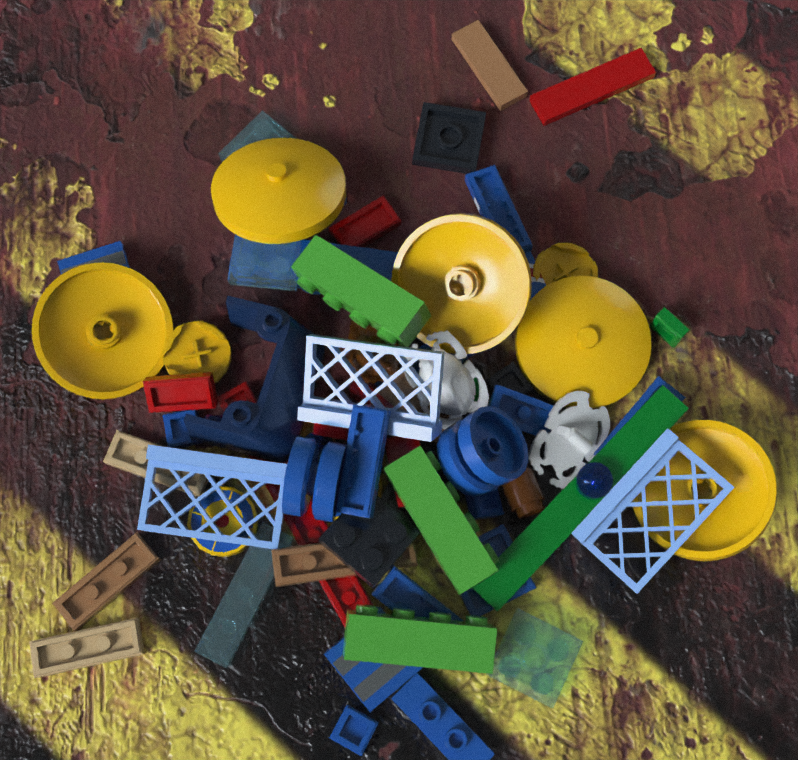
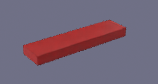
(592, 86)

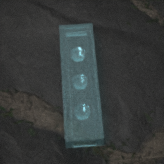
(241, 601)

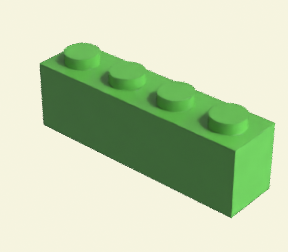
(361, 292)
(440, 519)
(419, 641)

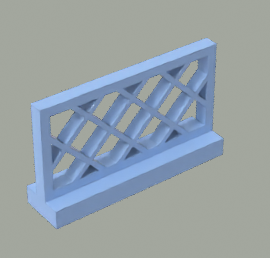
(338, 413)
(215, 465)
(630, 487)

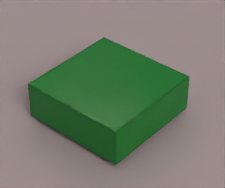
(669, 327)

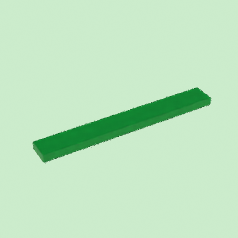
(570, 507)

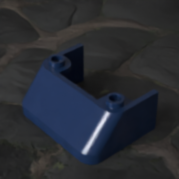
(271, 424)

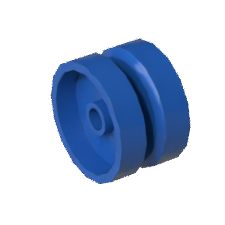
(482, 451)
(309, 478)

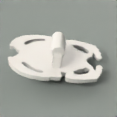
(457, 381)
(570, 437)

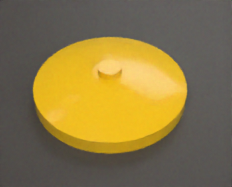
(278, 190)
(468, 278)
(101, 330)
(583, 339)
(739, 517)

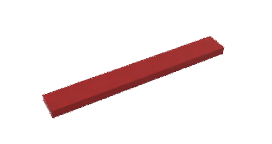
(342, 592)

